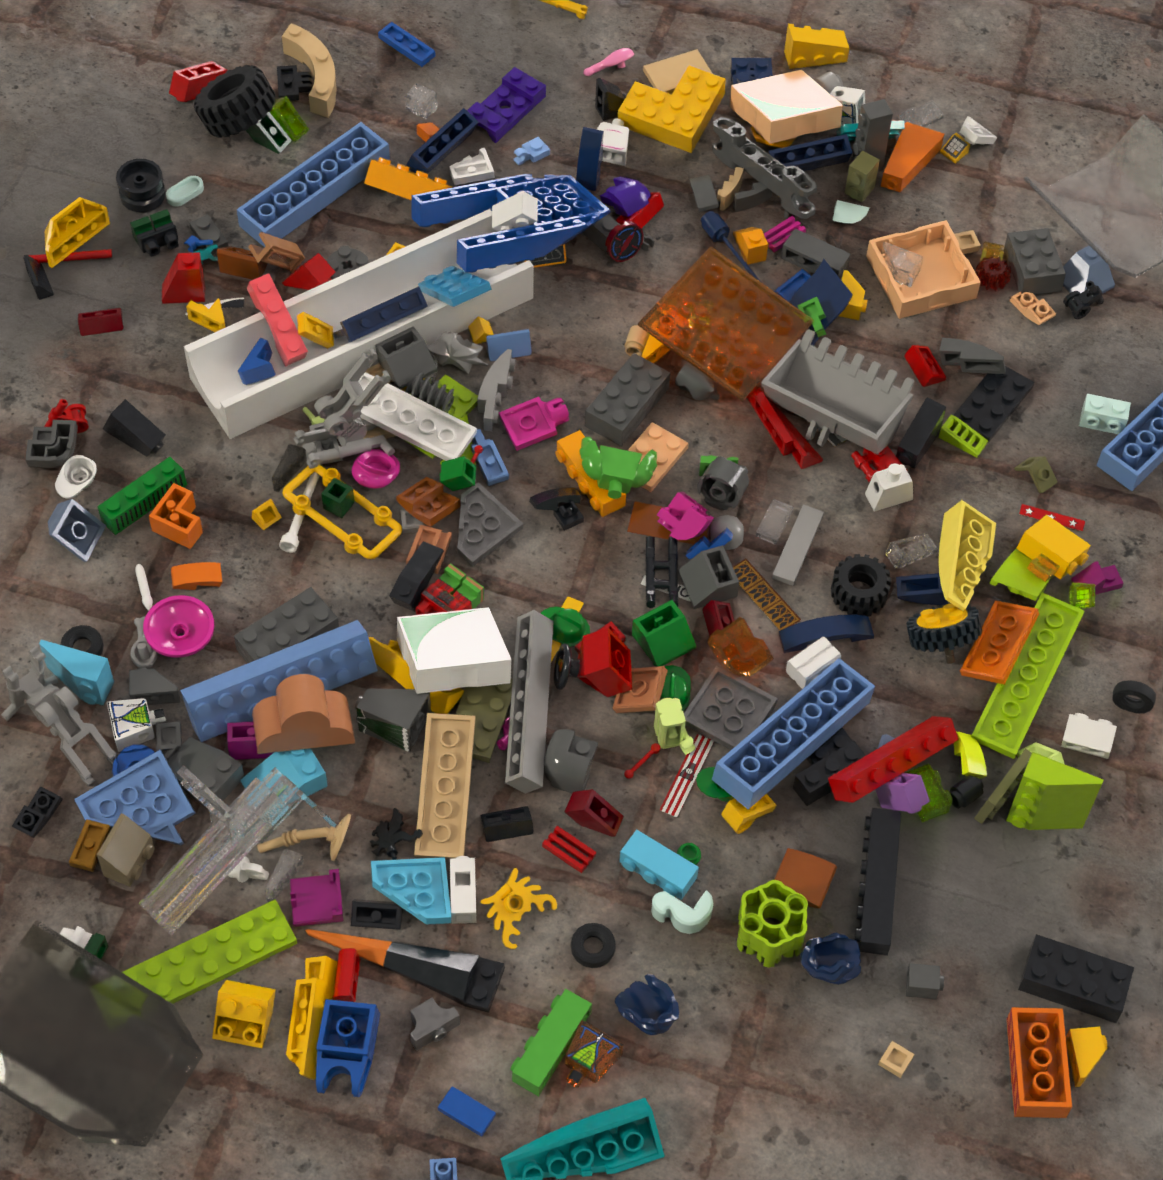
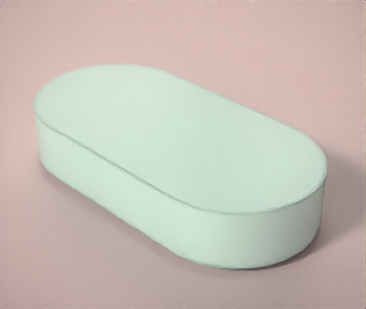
(184, 191)

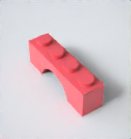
(285, 334)

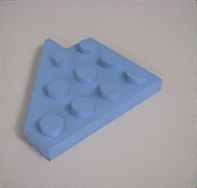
(143, 793)

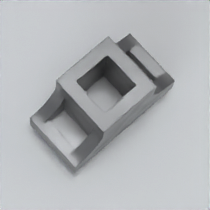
(432, 1023)

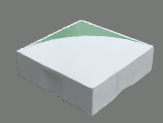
(453, 650)

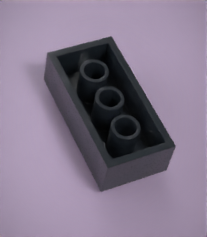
(1076, 978)

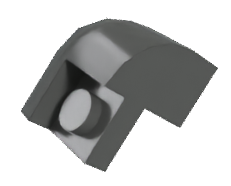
(52, 445)
(569, 760)

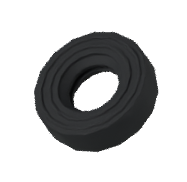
(84, 632)
(1137, 689)
(597, 959)

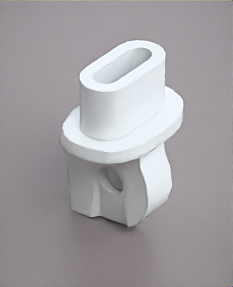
(247, 870)

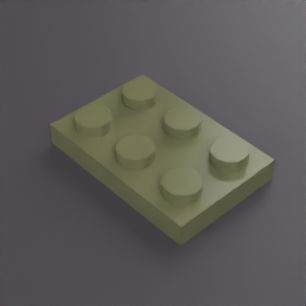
(1004, 789)

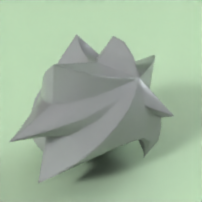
(456, 351)

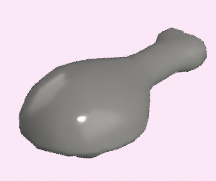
(141, 652)

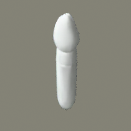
(143, 585)

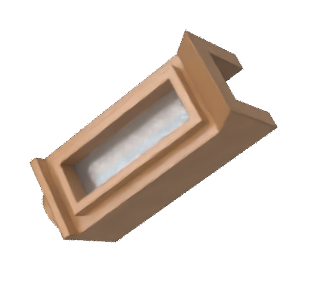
(278, 252)

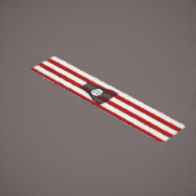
(686, 776)

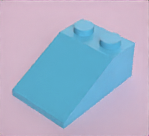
(81, 671)
(297, 765)

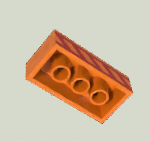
(1039, 1062)

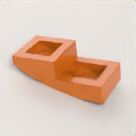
(194, 574)

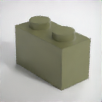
(862, 176)

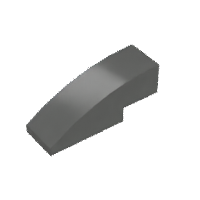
(971, 356)

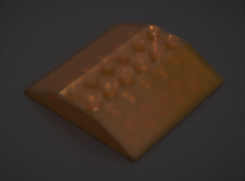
(726, 323)

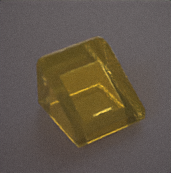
(992, 249)

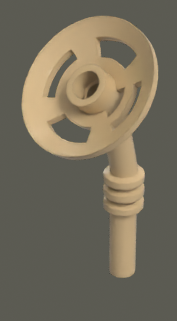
(293, 837)

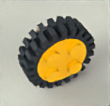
(944, 629)

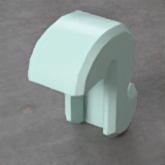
(682, 916)

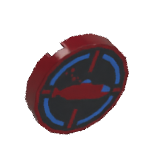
(624, 241)

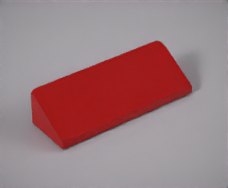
(645, 214)

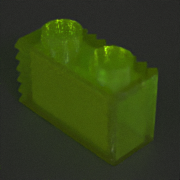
(939, 798)

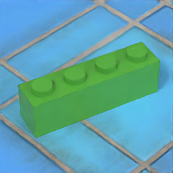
(551, 1042)

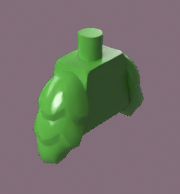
(616, 468)

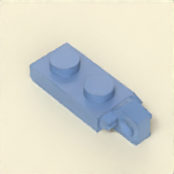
(489, 460)

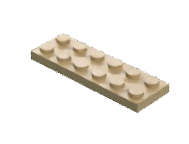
(445, 785)

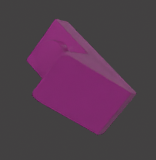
(1104, 578)

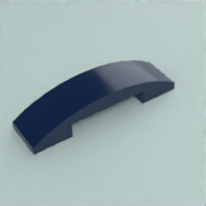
(831, 627)

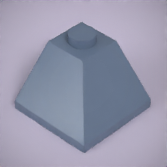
(1085, 267)
(75, 528)

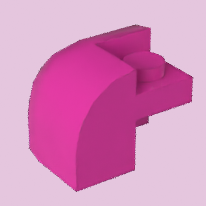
(684, 517)

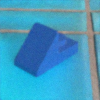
(257, 364)

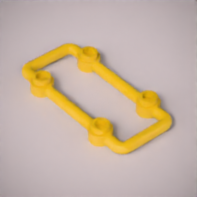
(353, 542)

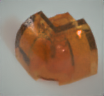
(739, 649)

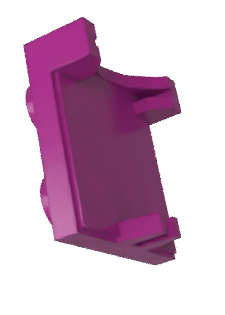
(316, 899)

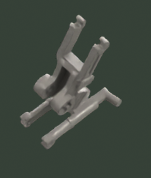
(344, 418)
(54, 709)

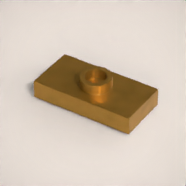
(88, 845)

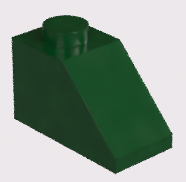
(269, 134)

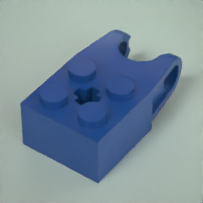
(346, 1052)

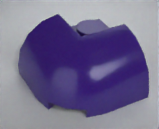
(626, 196)

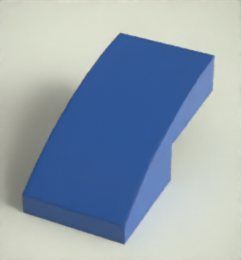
(704, 544)

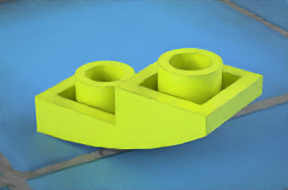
(971, 755)

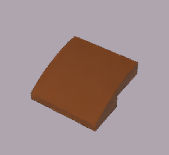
(428, 501)
(806, 875)

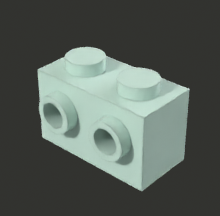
(1104, 414)

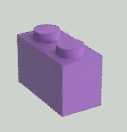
(903, 793)

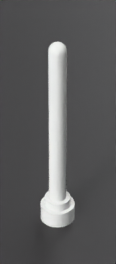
(289, 541)

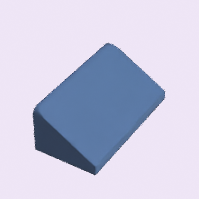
(516, 341)

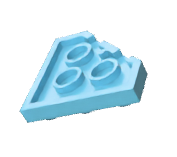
(415, 886)

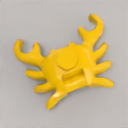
(512, 902)

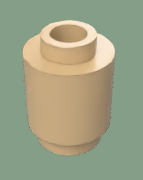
(636, 340)

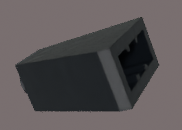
(134, 429)
(921, 433)

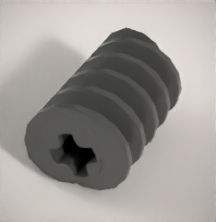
(430, 392)

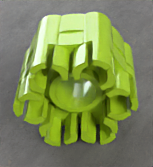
(771, 940)

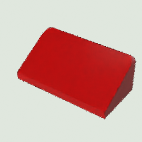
(924, 365)

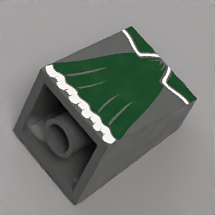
(393, 715)

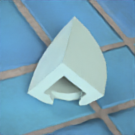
(849, 212)

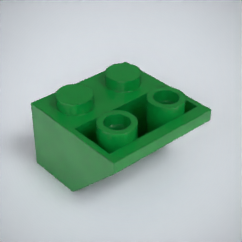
(663, 634)

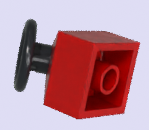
(601, 664)

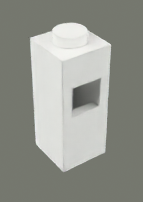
(463, 890)

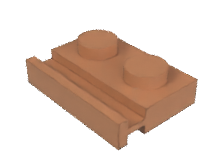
(434, 537)

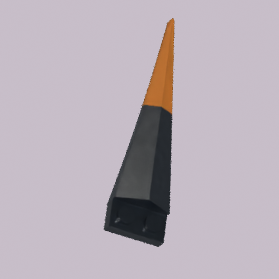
(453, 974)

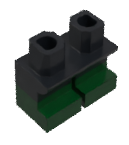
(155, 233)

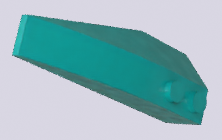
(595, 1144)

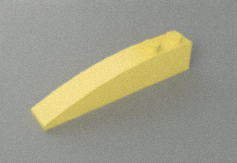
(963, 552)

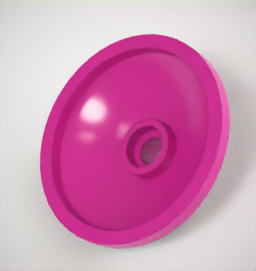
(178, 616)

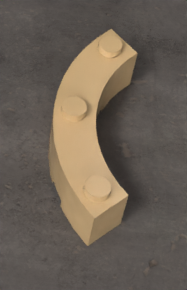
(311, 51)

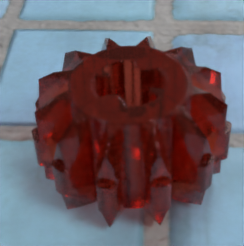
(993, 273)

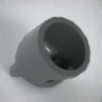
(696, 383)

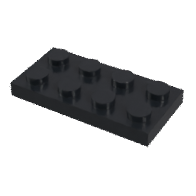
(994, 401)

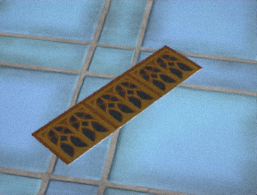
(764, 595)

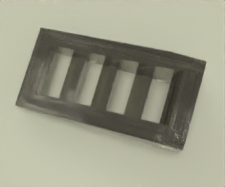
(289, 465)

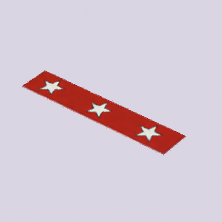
(1062, 519)

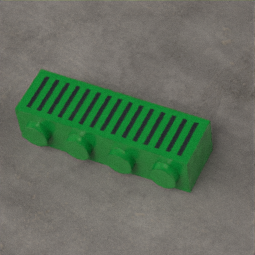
(140, 496)

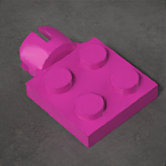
(533, 421)

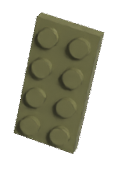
(490, 708)

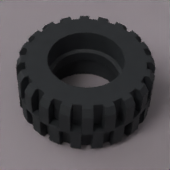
(234, 101)

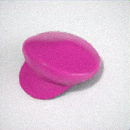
(375, 469)

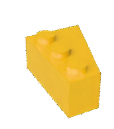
(815, 47)

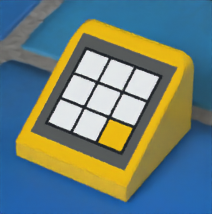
(955, 148)

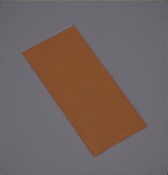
(645, 519)

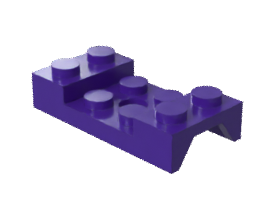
(519, 93)

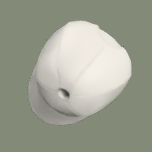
(72, 471)

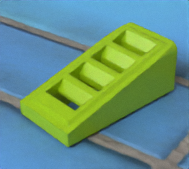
(960, 427)

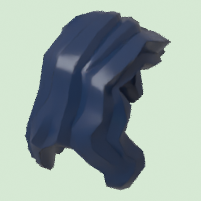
(832, 958)
(649, 1006)

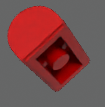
(347, 975)

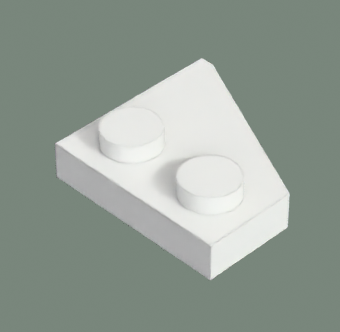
(976, 133)
(472, 169)

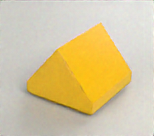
(479, 330)
(266, 514)

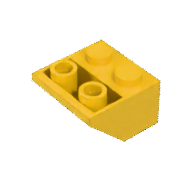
(243, 1013)

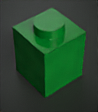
(458, 473)

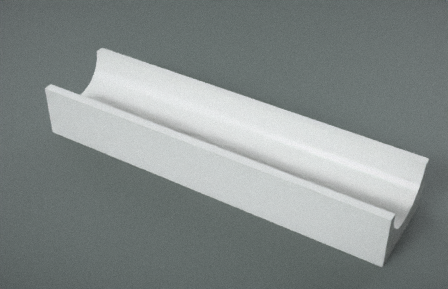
(241, 407)

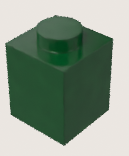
(337, 498)

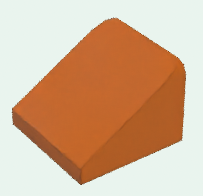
(426, 130)

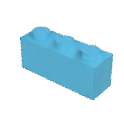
(658, 864)

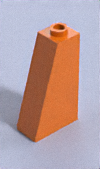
(910, 155)

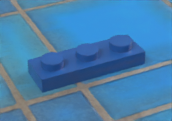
(406, 44)

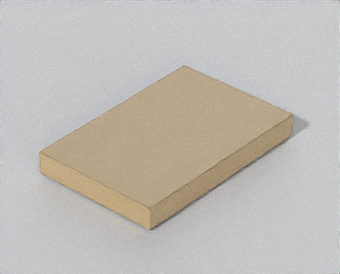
(668, 72)

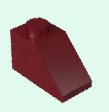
(594, 812)

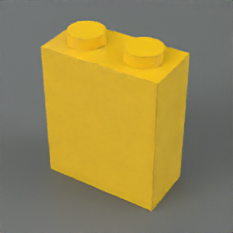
(1055, 543)

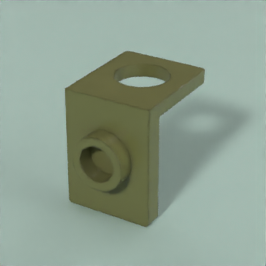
(1039, 471)

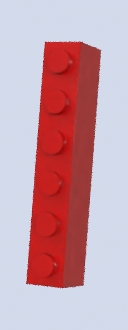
(893, 759)

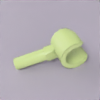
(314, 420)
(687, 744)

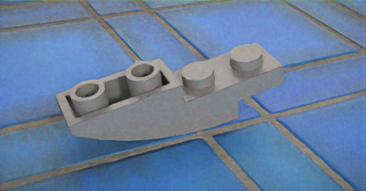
(495, 387)

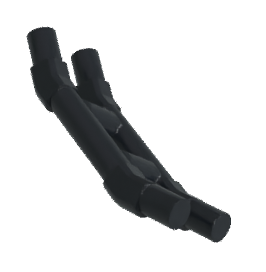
(652, 564)

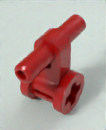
(70, 413)

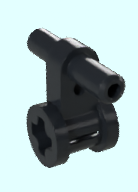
(1084, 300)

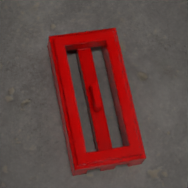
(547, 844)

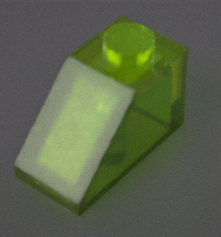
(288, 118)

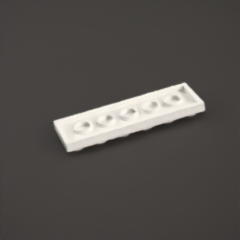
(417, 421)

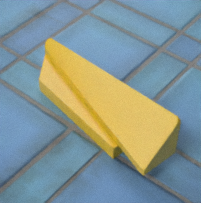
(392, 662)
(308, 1012)

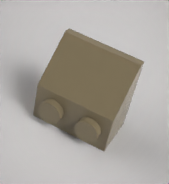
(125, 851)

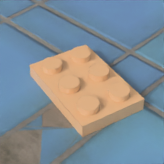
(668, 449)

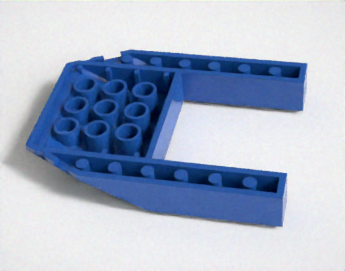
(563, 214)

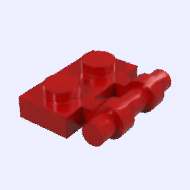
(879, 461)

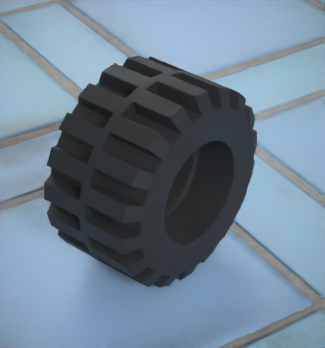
(860, 570)

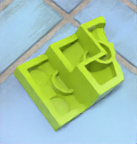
(1018, 578)

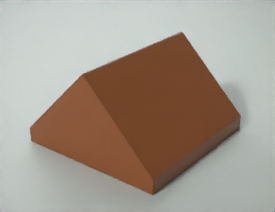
(239, 263)

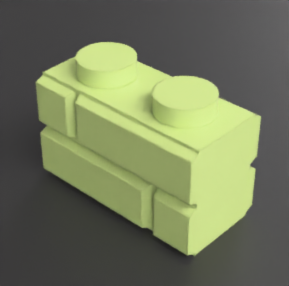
(669, 722)

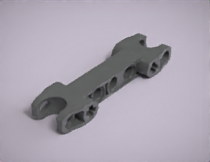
(784, 181)

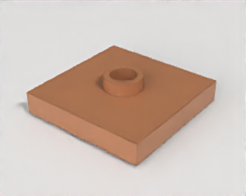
(645, 692)

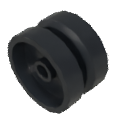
(140, 185)

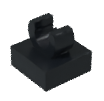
(568, 515)

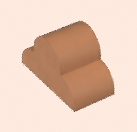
(302, 717)

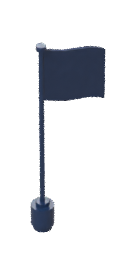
(822, 284)

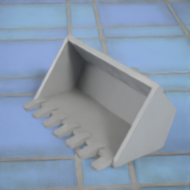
(838, 394)

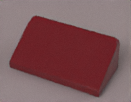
(100, 321)
(717, 615)

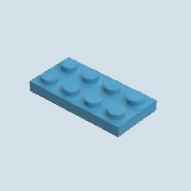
(454, 286)

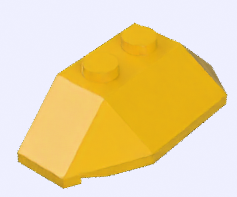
(73, 228)

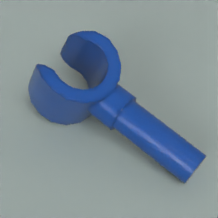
(194, 242)

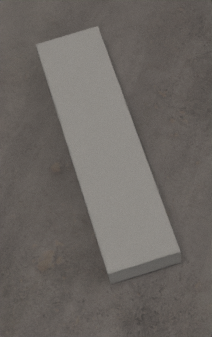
(798, 545)

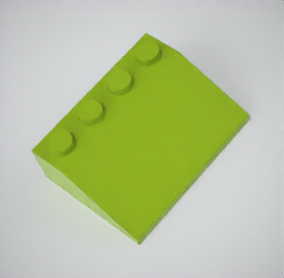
(1053, 796)

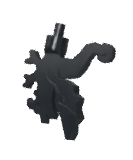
(389, 838)

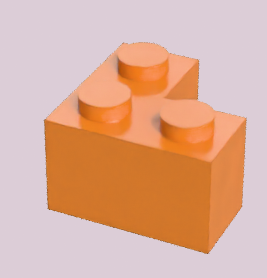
(174, 519)

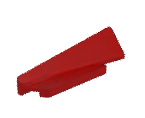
(783, 431)

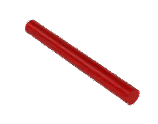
(82, 255)

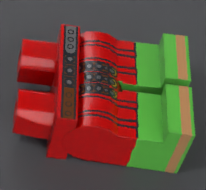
(451, 593)

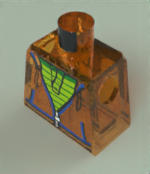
(591, 1054)

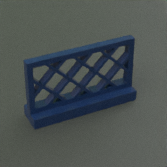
(382, 315)

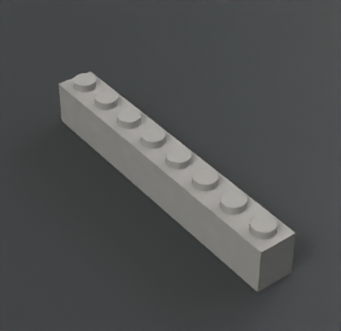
(529, 702)

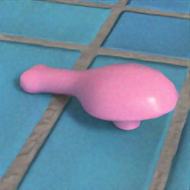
(615, 58)

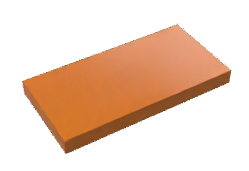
(1000, 642)

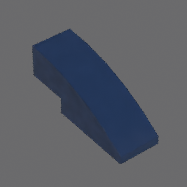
(590, 158)
(921, 589)

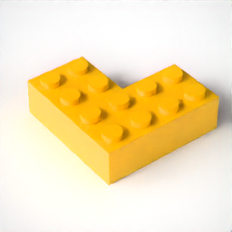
(676, 117)

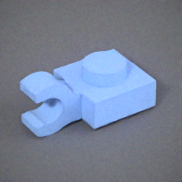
(533, 150)

